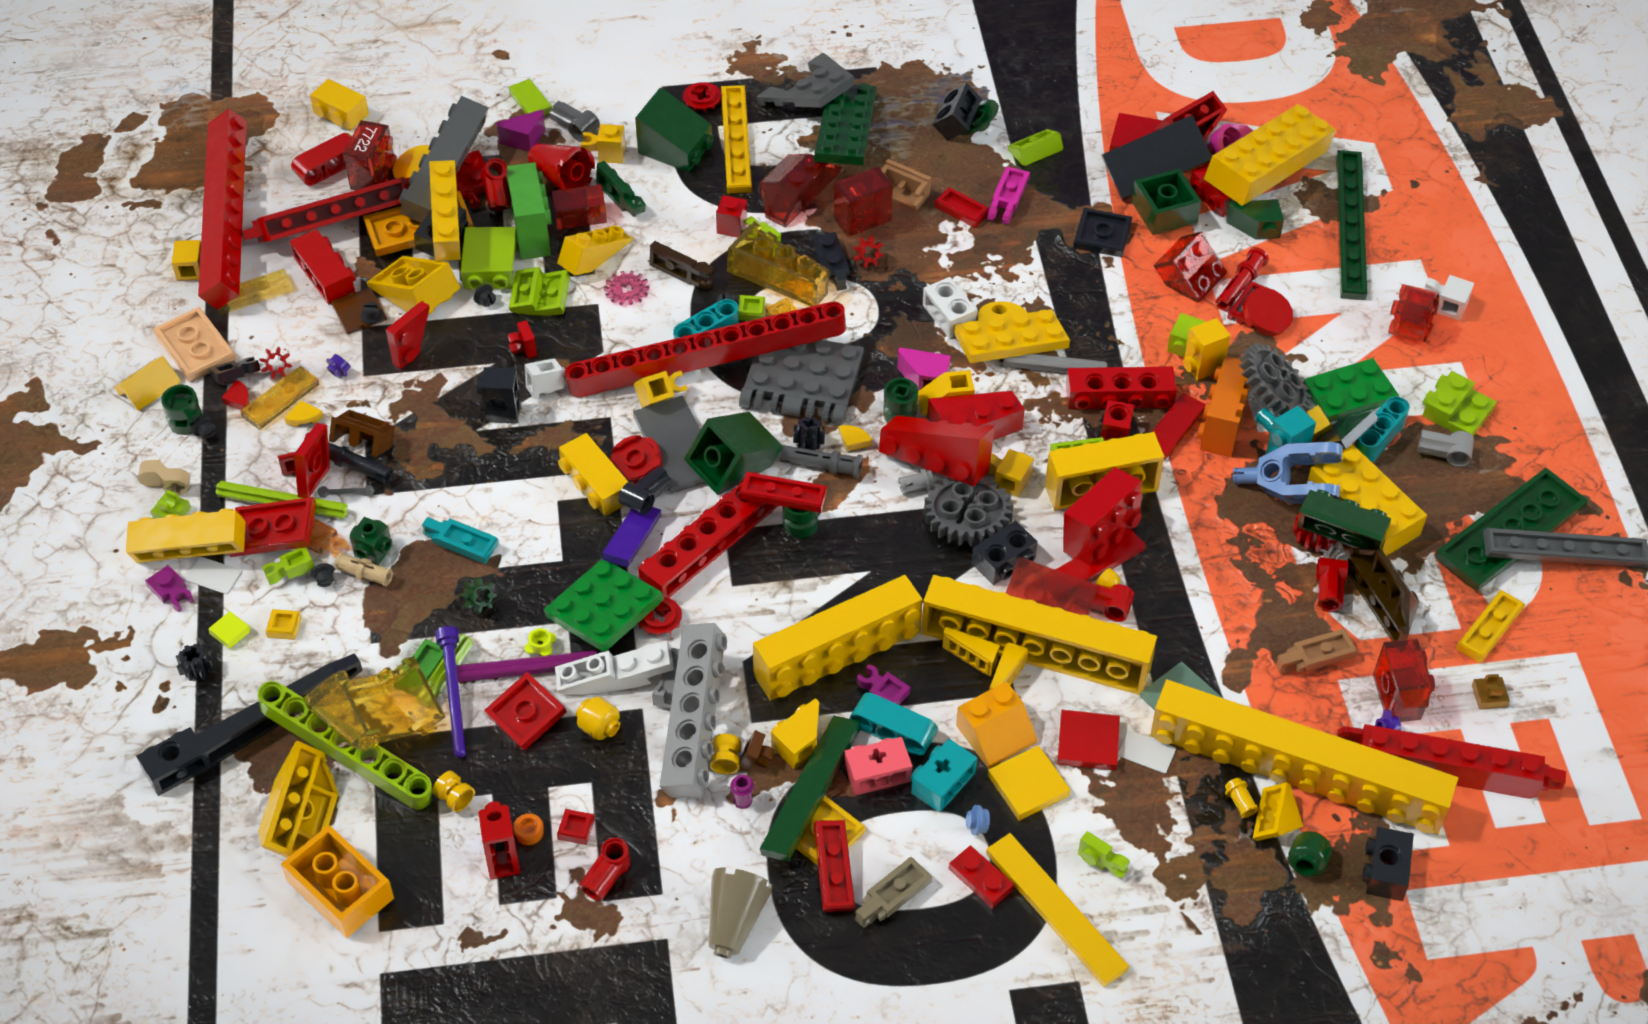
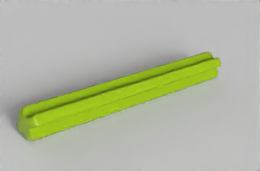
(261, 495)

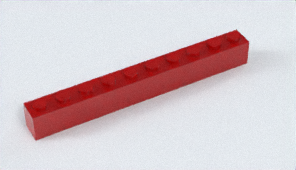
(222, 210)

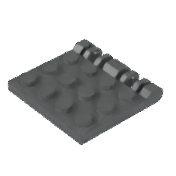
(802, 375)

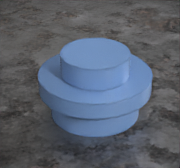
(977, 820)

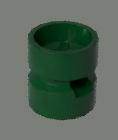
(900, 399)
(181, 408)
(799, 522)

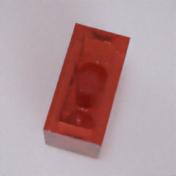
(579, 206)

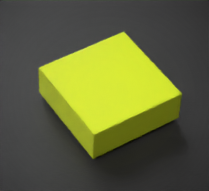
(229, 630)

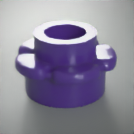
(337, 366)

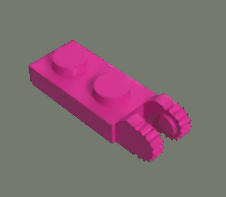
(1008, 193)

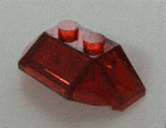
(794, 186)

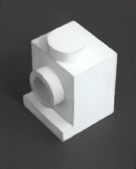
(544, 377)

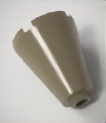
(734, 909)

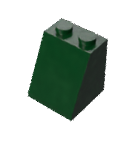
(672, 132)
(730, 448)

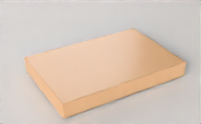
(194, 344)

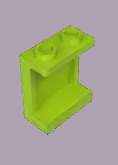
(489, 257)

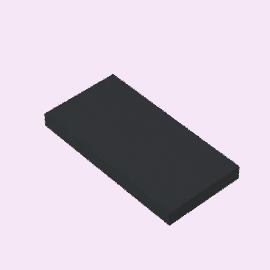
(1158, 152)

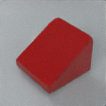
(287, 463)

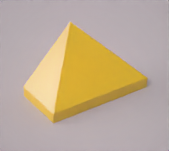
(1277, 812)

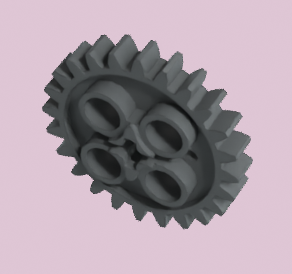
(1274, 379)
(981, 507)

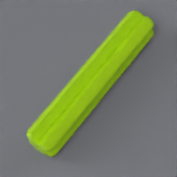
(438, 678)

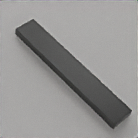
(1566, 547)

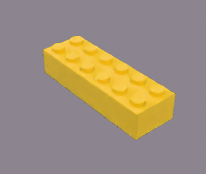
(1269, 154)
(837, 637)

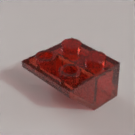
(1191, 267)

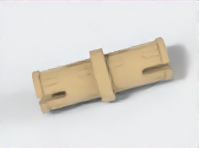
(363, 569)

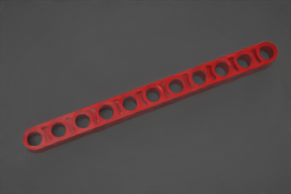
(706, 348)

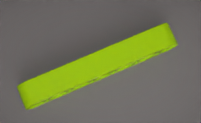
(350, 757)

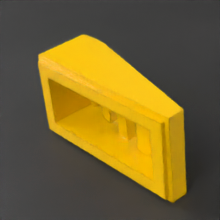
(973, 650)
(1010, 665)

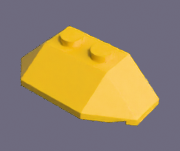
(298, 802)

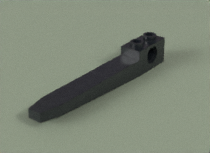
(208, 748)

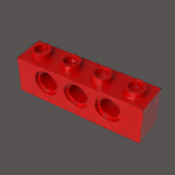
(1132, 385)

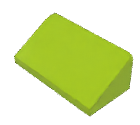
(1036, 147)

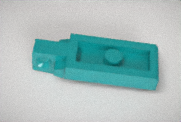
(461, 538)

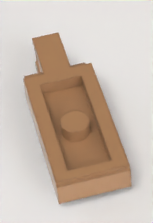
(1317, 652)

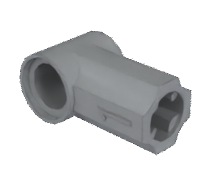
(1454, 447)

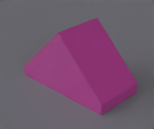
(521, 131)

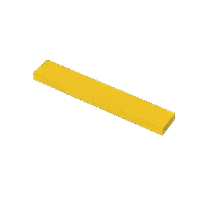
(736, 139)
(1057, 910)

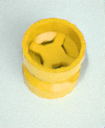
(725, 756)
(453, 791)

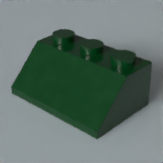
(1343, 520)

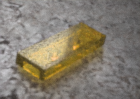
(259, 290)
(279, 397)

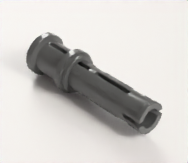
(833, 462)

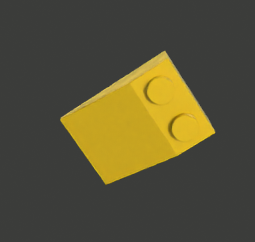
(415, 280)

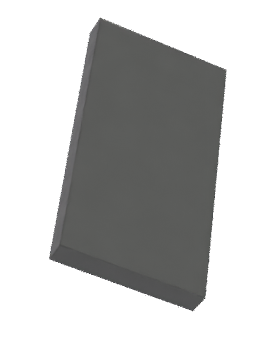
(674, 431)

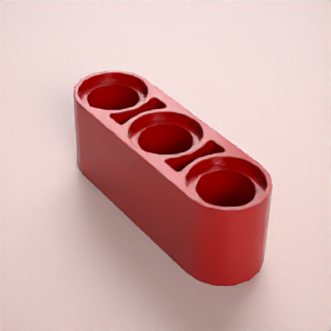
(321, 160)

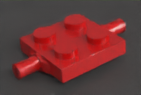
(469, 178)

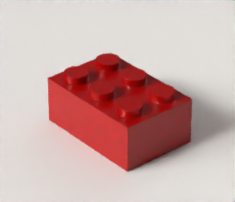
(1102, 516)

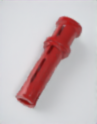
(1246, 271)

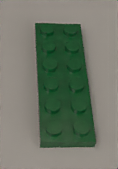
(846, 126)
(1537, 505)

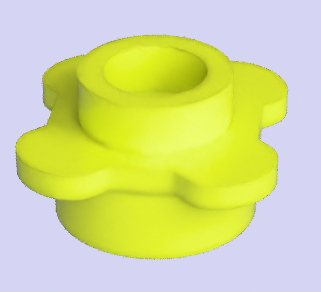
(540, 636)

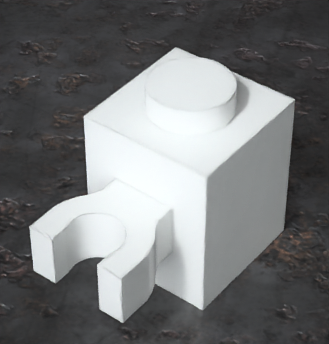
(1453, 295)

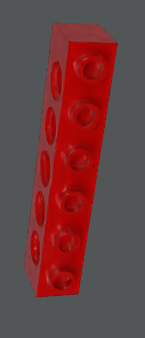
(702, 542)

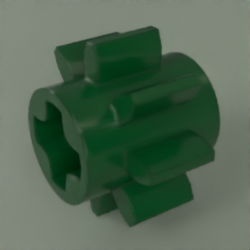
(485, 594)

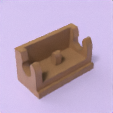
(909, 185)

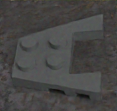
(817, 90)

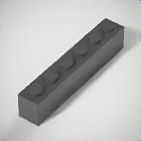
(453, 143)

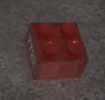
(369, 155)
(863, 201)
(1403, 679)

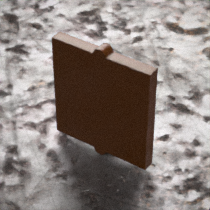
(350, 307)

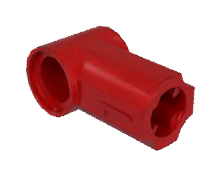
(496, 186)
(1331, 577)
(1114, 601)
(605, 870)

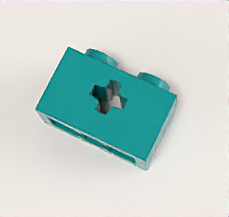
(943, 775)

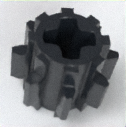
(809, 434)
(194, 662)

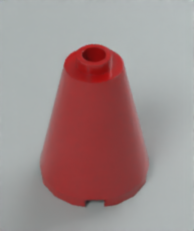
(563, 165)

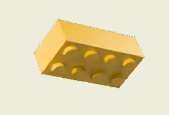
(1079, 468)
(1373, 490)

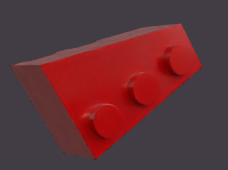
(1205, 110)
(982, 409)

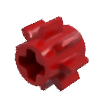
(875, 252)
(279, 369)

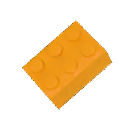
(337, 881)

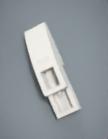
(614, 673)

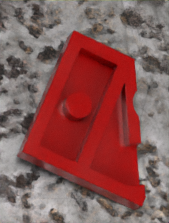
(407, 335)

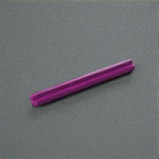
(517, 667)

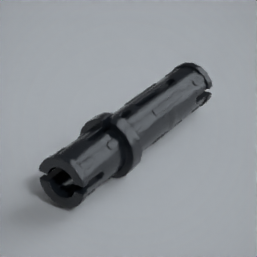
(344, 457)

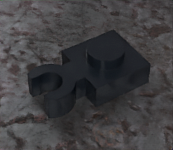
(229, 372)

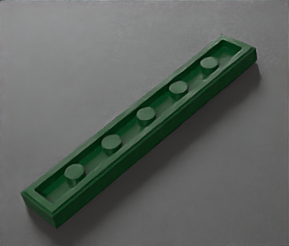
(810, 789)

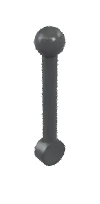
(323, 491)

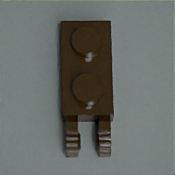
(681, 266)

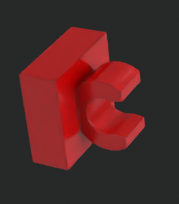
(523, 340)

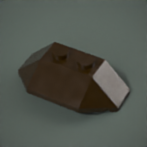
(1383, 590)

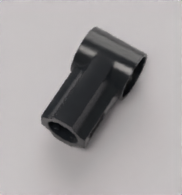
(642, 495)

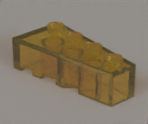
(777, 266)

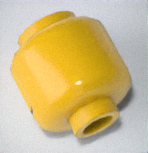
(598, 718)

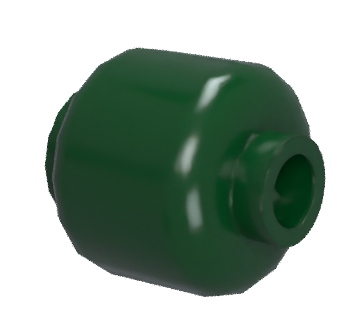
(1309, 854)

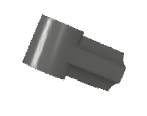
(574, 119)

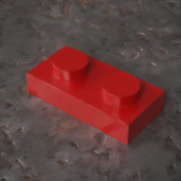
(981, 876)

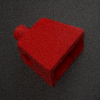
(495, 828)

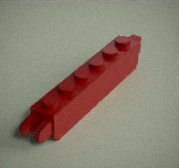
(326, 211)
(1475, 764)

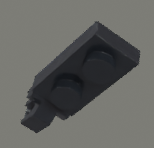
(831, 256)

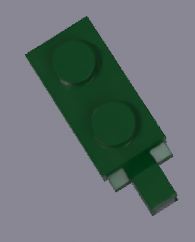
(618, 190)

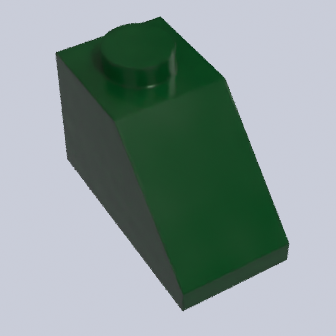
(1256, 218)

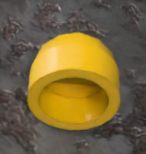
(1108, 578)

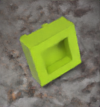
(170, 504)

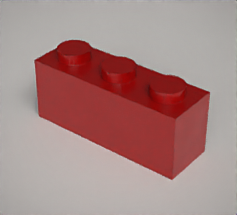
(323, 265)

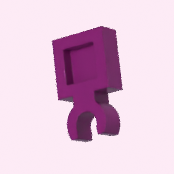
(169, 585)
(886, 687)

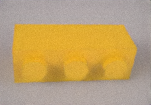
(592, 473)

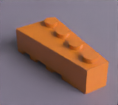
(1225, 410)

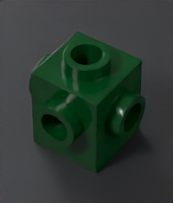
(371, 540)

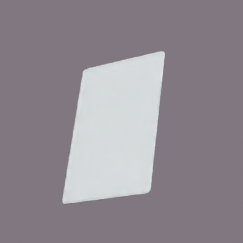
(213, 575)
(1146, 751)

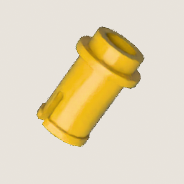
(1242, 799)

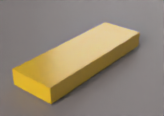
(1490, 626)

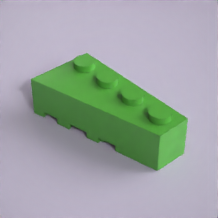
(529, 210)

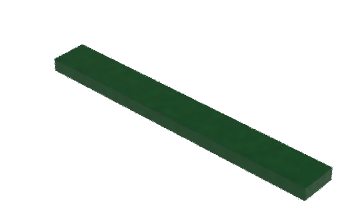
(1351, 225)

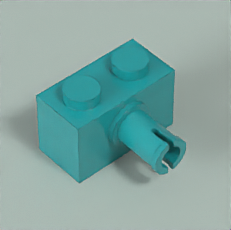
(1288, 428)

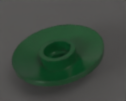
(984, 115)

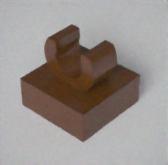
(756, 752)

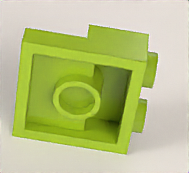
(1457, 404)

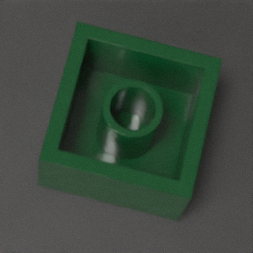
(1166, 201)

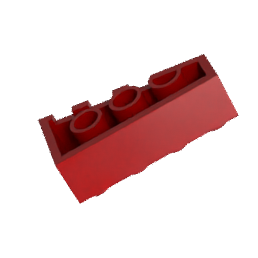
(941, 447)

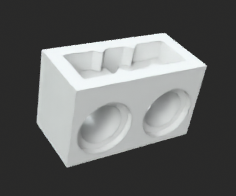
(948, 305)

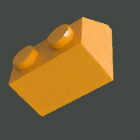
(996, 724)

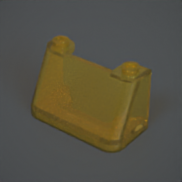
(377, 705)

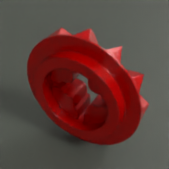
(697, 91)
(672, 617)

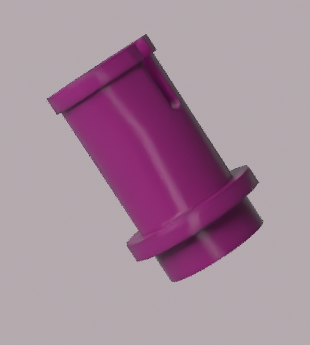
(742, 788)

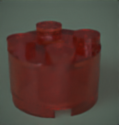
(1414, 313)

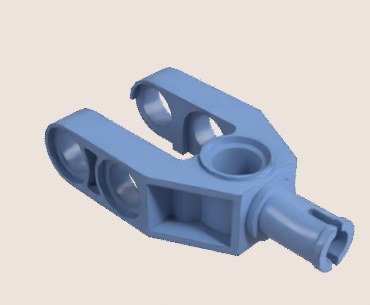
(1281, 461)

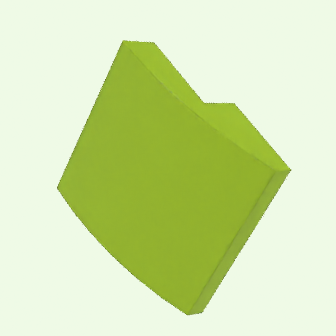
(539, 292)

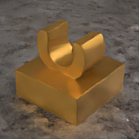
(1490, 692)

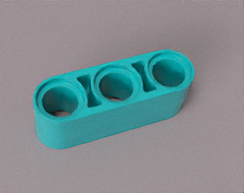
(716, 316)
(1390, 422)
(889, 720)

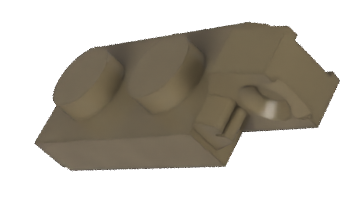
(893, 892)

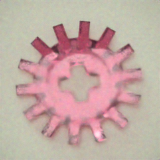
(637, 286)

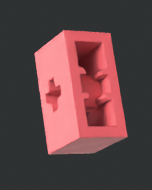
(878, 765)

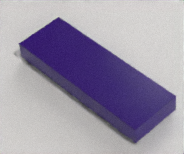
(630, 537)

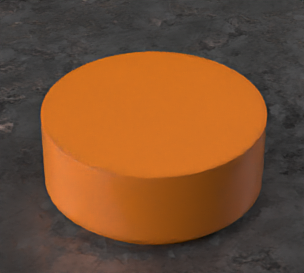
(528, 829)

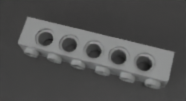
(677, 778)

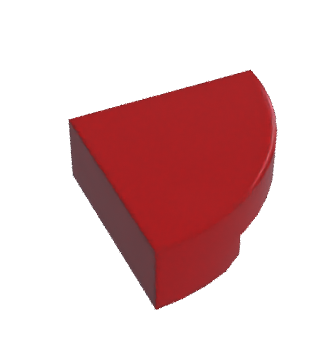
(236, 396)

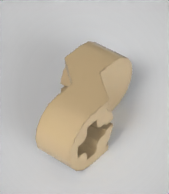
(155, 474)

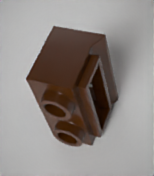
(362, 427)

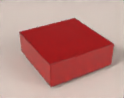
(575, 827)

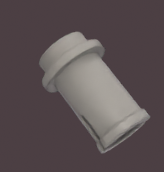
(916, 481)

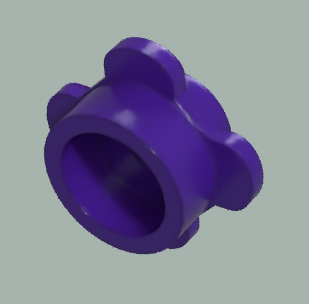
(1388, 721)

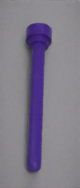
(448, 638)

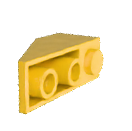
(590, 249)

